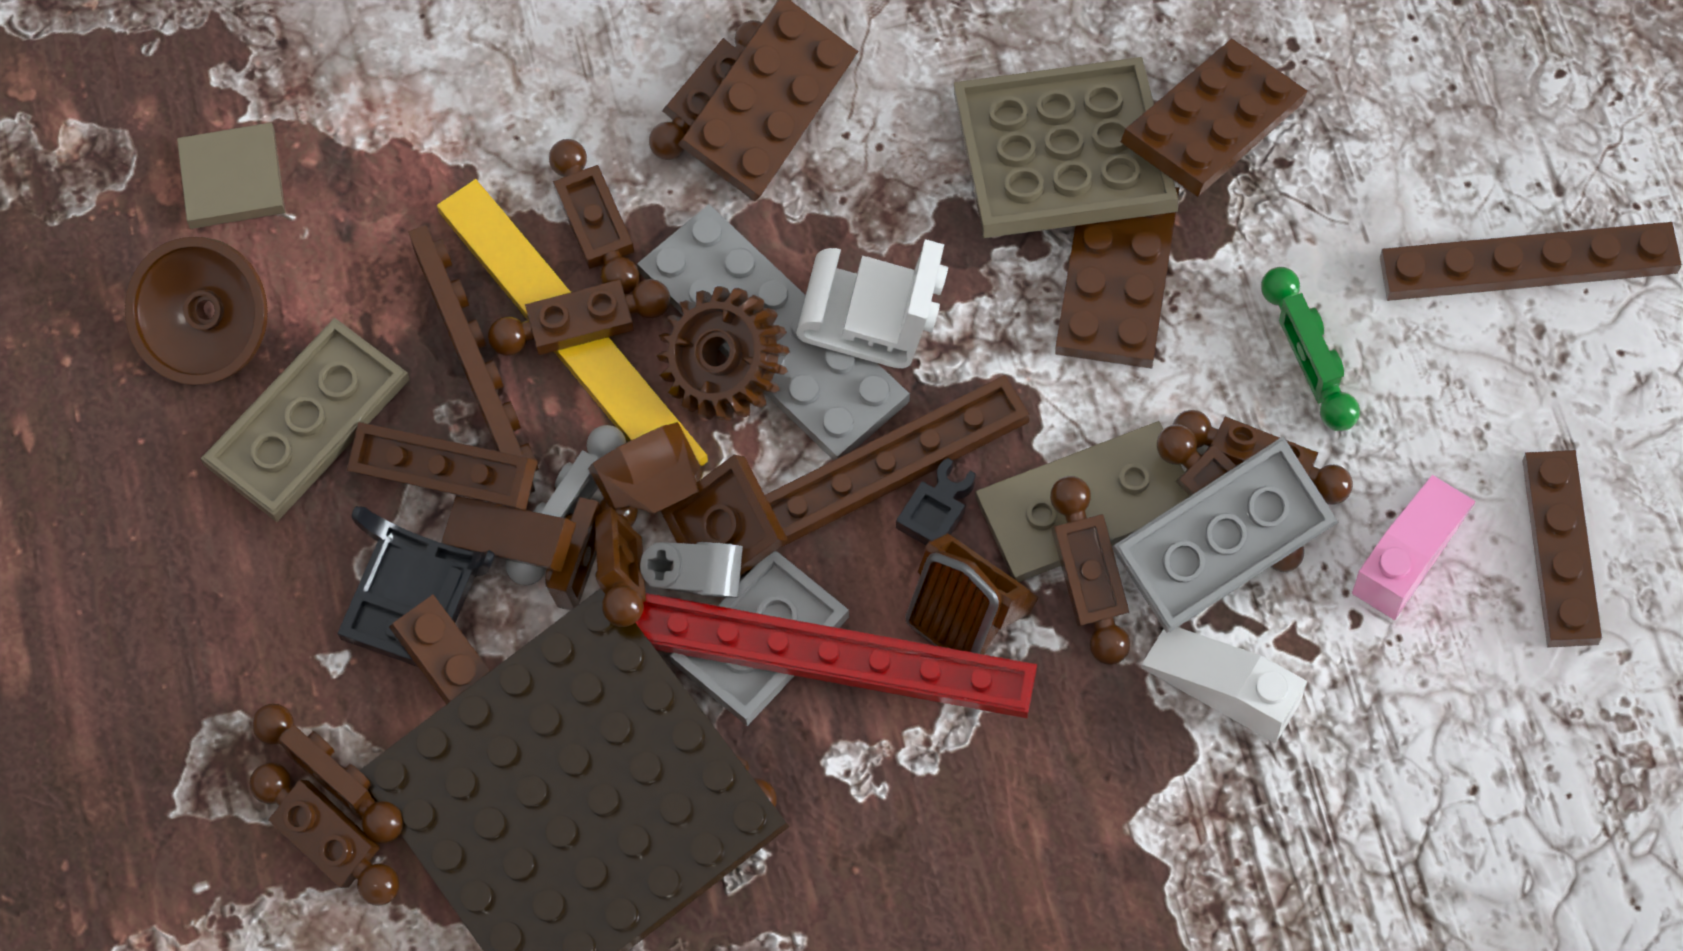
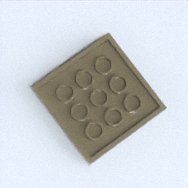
(1051, 148)

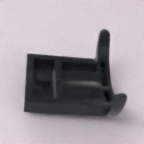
(400, 577)

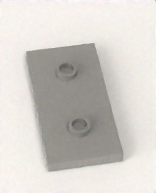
(1224, 534)

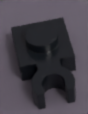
(935, 510)

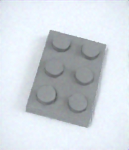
(771, 589)

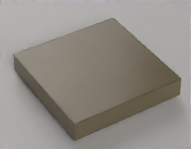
(231, 175)

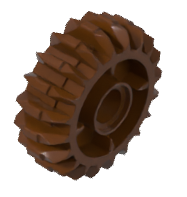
(694, 350)

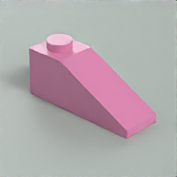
(1411, 547)

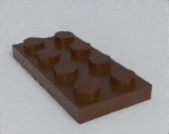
(768, 98)
(1214, 117)
(1116, 290)

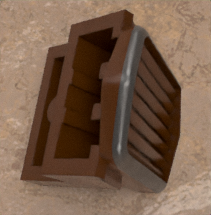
(964, 598)

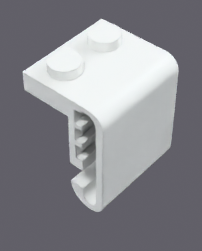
(874, 311)

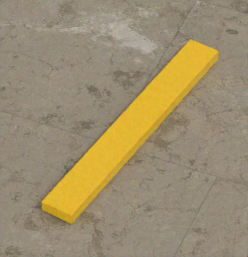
(528, 279)

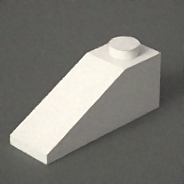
(1228, 680)

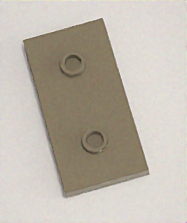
(305, 419)
(1125, 483)

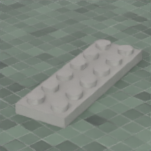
(824, 392)

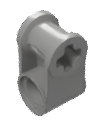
(697, 568)

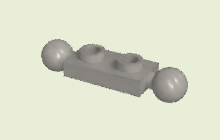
(571, 483)

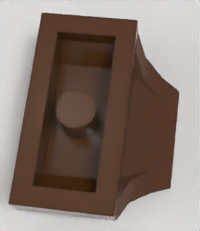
(648, 471)

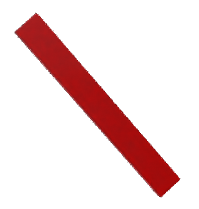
(838, 655)

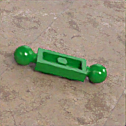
(1304, 333)

